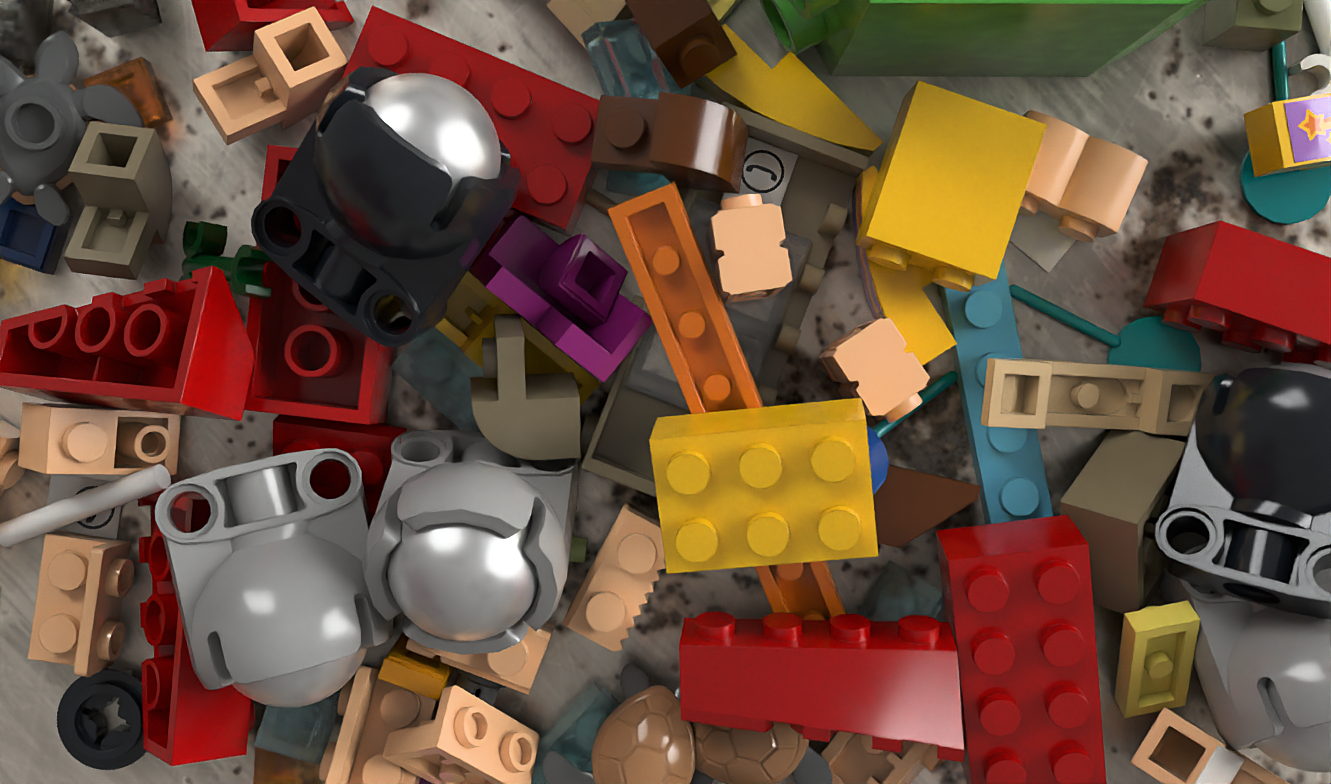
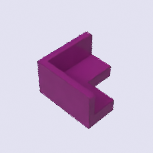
(512, 272)

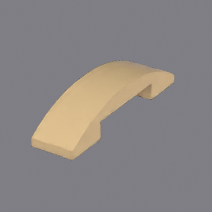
(1090, 395)

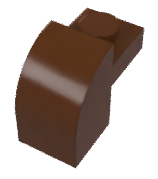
(672, 136)

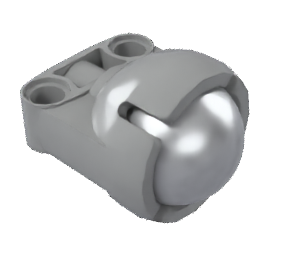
(469, 541)
(274, 579)
(1263, 673)

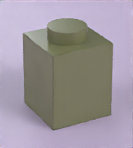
(1250, 23)

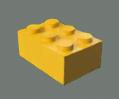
(764, 486)

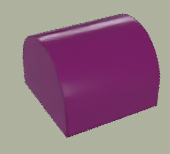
(583, 279)

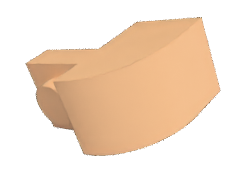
(279, 83)
(1179, 751)

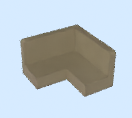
(1117, 513)

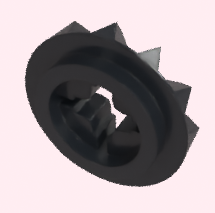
(84, 729)

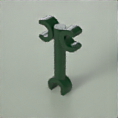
(204, 246)

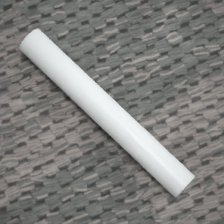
(84, 505)

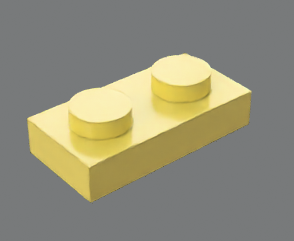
(1156, 658)

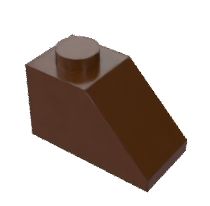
(683, 36)
(915, 503)

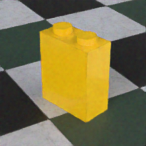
(949, 187)

